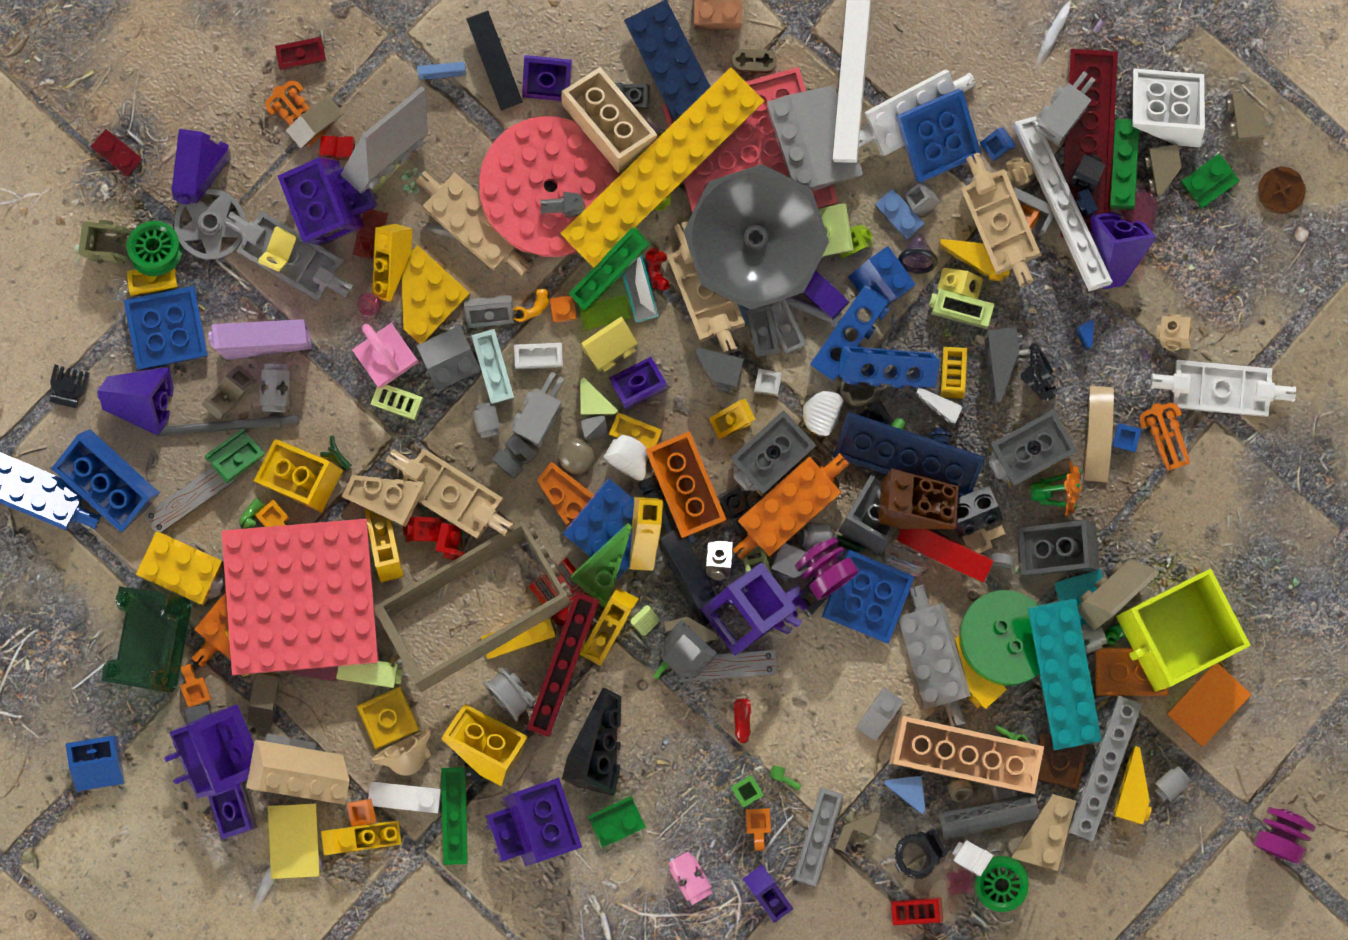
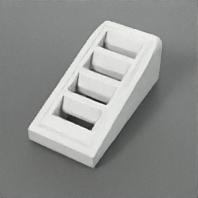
(946, 409)

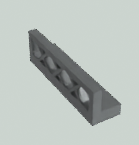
(988, 815)

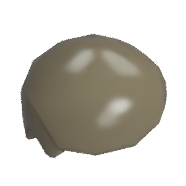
(859, 394)
(576, 456)

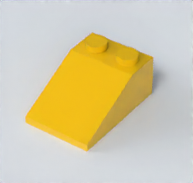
(298, 475)
(485, 743)

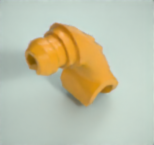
(540, 304)

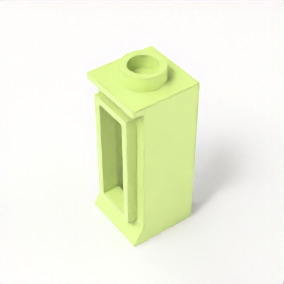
(937, 301)
(374, 674)

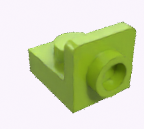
(861, 240)

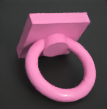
(384, 354)

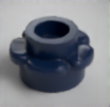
(941, 435)

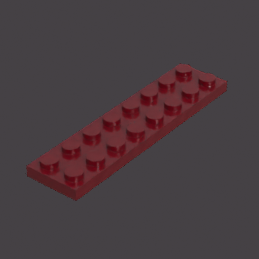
(1095, 127)

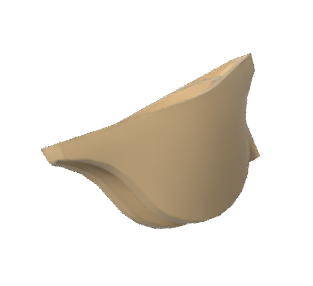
(405, 755)

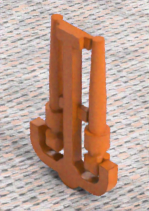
(279, 92)
(1158, 409)

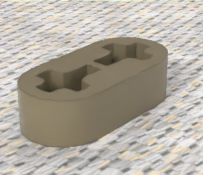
(754, 67)

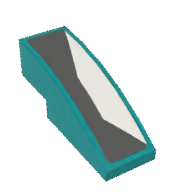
(640, 292)

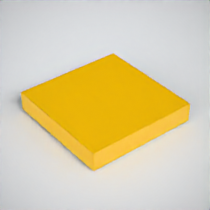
(387, 718)

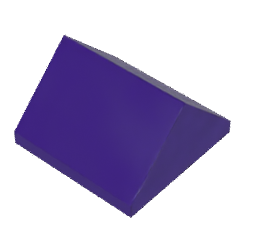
(546, 77)
(638, 383)
(232, 811)

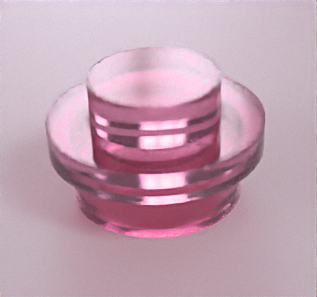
(368, 304)

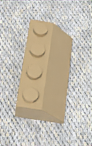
(608, 119)
(298, 772)

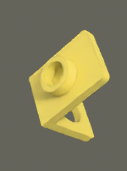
(279, 249)
(959, 282)

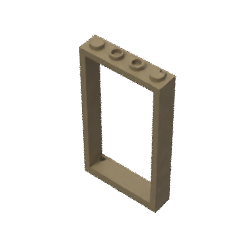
(451, 572)

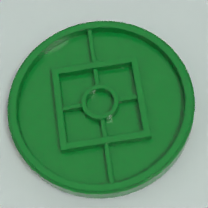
(999, 638)

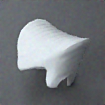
(822, 412)
(628, 457)

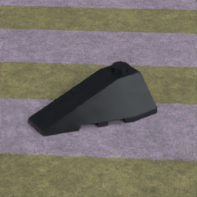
(594, 753)

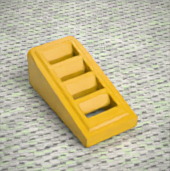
(954, 392)

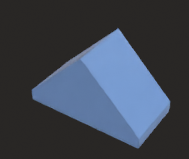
(910, 790)

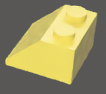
(610, 345)

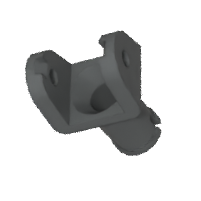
(570, 205)

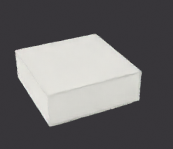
(767, 382)

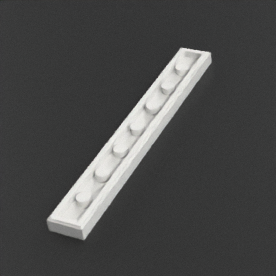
(851, 81)
(1062, 204)

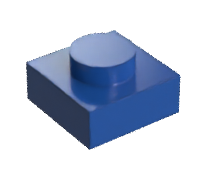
(1126, 437)

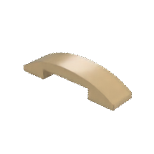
(1099, 434)

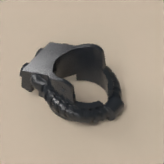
(1038, 374)
(933, 850)

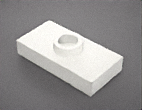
(538, 356)

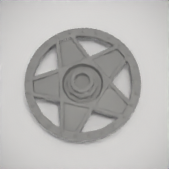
(209, 225)

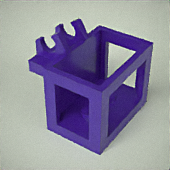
(324, 201)
(761, 604)
(213, 751)
(534, 824)

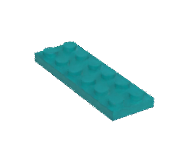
(1064, 674)

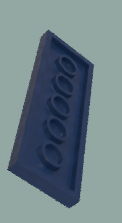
(668, 57)
(888, 448)

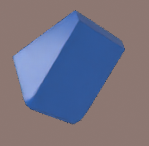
(998, 143)
(1085, 334)

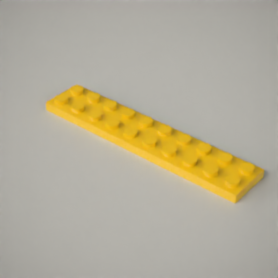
(662, 167)

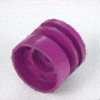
(826, 568)
(1284, 835)

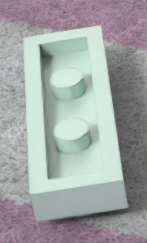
(492, 366)

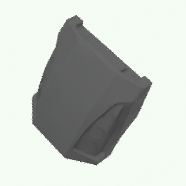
(685, 651)

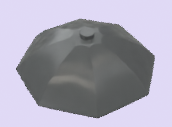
(756, 236)

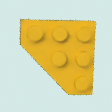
(428, 295)

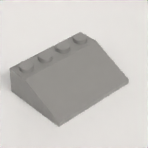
(806, 135)
(388, 143)

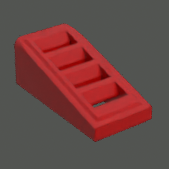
(938, 911)

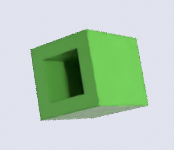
(747, 791)

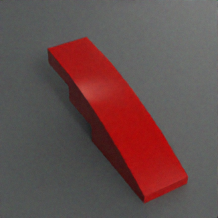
(947, 552)

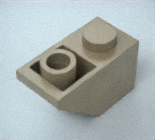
(1247, 118)
(1163, 167)

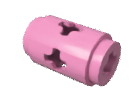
(684, 868)

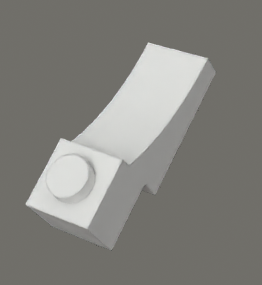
(971, 857)

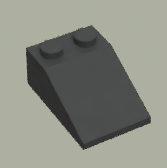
(1001, 354)
(862, 520)
(1059, 548)

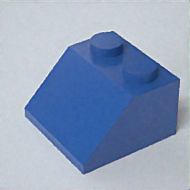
(884, 275)

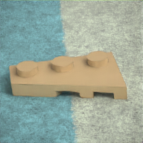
(386, 497)
(1048, 834)

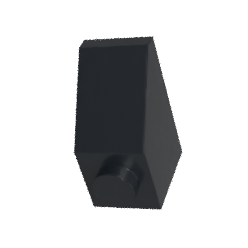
(1088, 172)

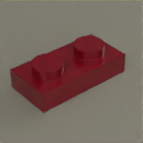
(300, 53)
(117, 153)

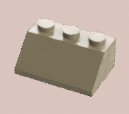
(1114, 592)

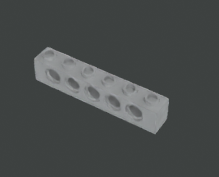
(1104, 768)

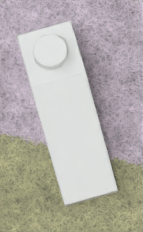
(405, 797)

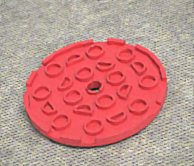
(516, 174)

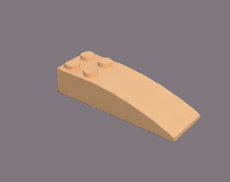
(966, 754)

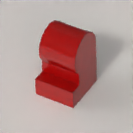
(337, 147)

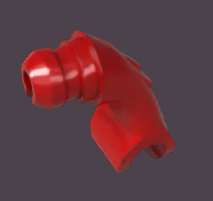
(654, 260)
(742, 713)

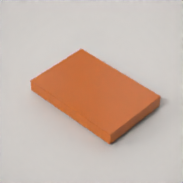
(1120, 675)
(1208, 704)

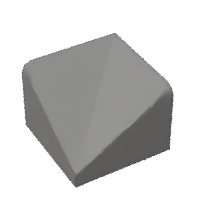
(921, 198)
(594, 427)

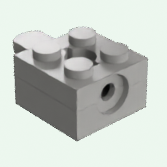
(1065, 111)
(538, 413)

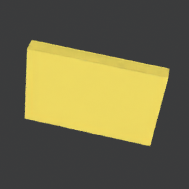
(293, 841)

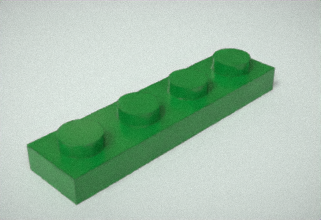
(1124, 165)
(609, 269)
(454, 816)

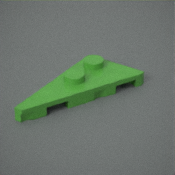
(601, 569)

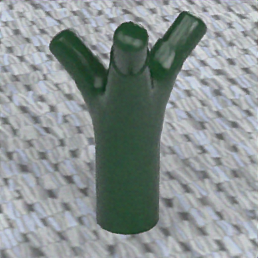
(335, 455)
(848, 544)

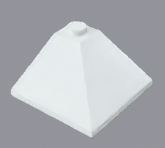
(1169, 105)

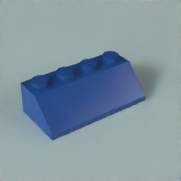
(105, 480)

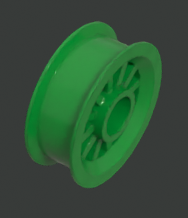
(148, 236)
(1022, 891)

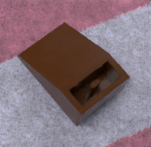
(917, 502)

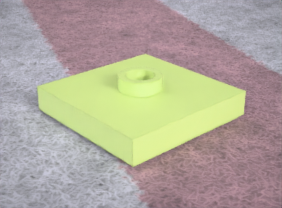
(837, 229)

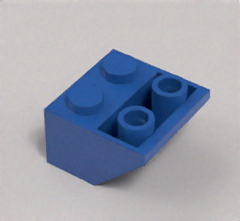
(95, 763)

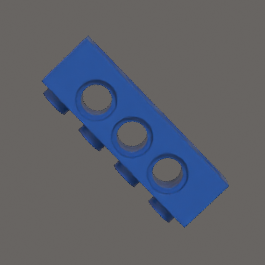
(867, 299)
(854, 358)

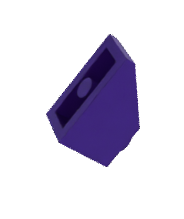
(768, 893)

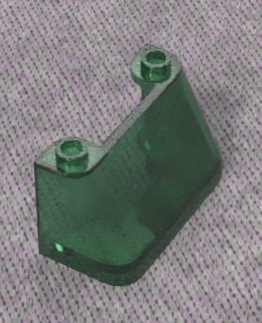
(150, 640)

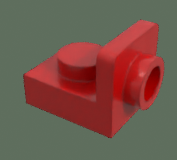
(422, 529)
(448, 541)

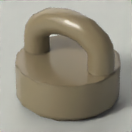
(960, 790)

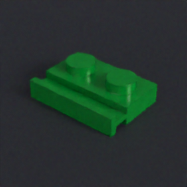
(1210, 181)
(234, 456)
(616, 821)

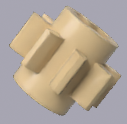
(1019, 171)

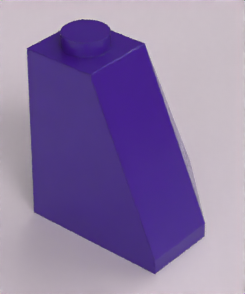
(196, 165)
(1120, 244)
(139, 397)

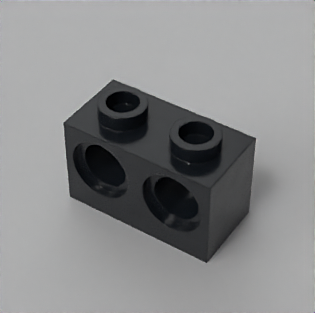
(977, 511)

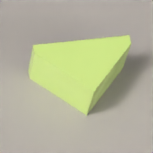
(593, 402)

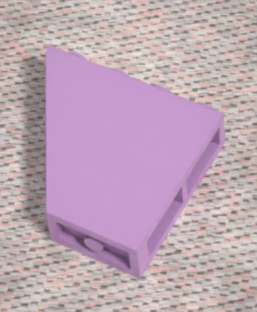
(259, 338)

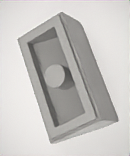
(489, 311)

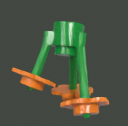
(1044, 489)

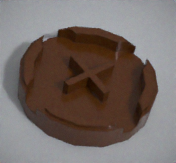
(1281, 190)

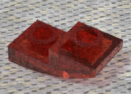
(366, 236)

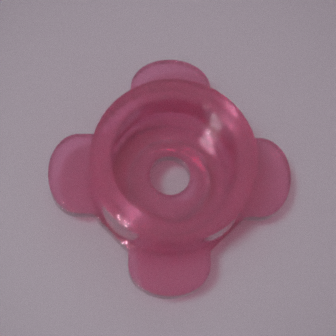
(955, 877)

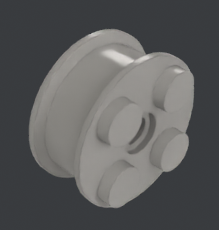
(509, 694)

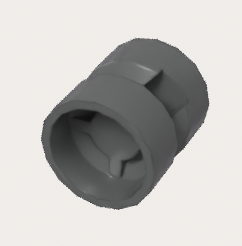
(513, 456)

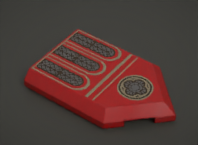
(545, 591)

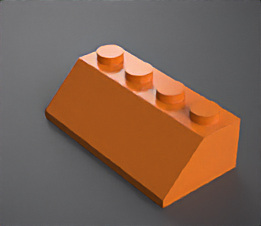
(686, 485)

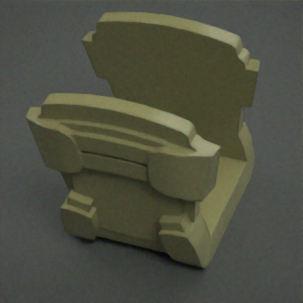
(89, 238)

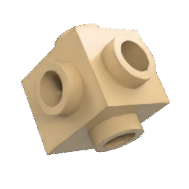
(1175, 332)

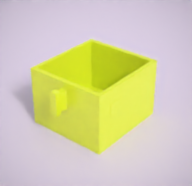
(1182, 630)

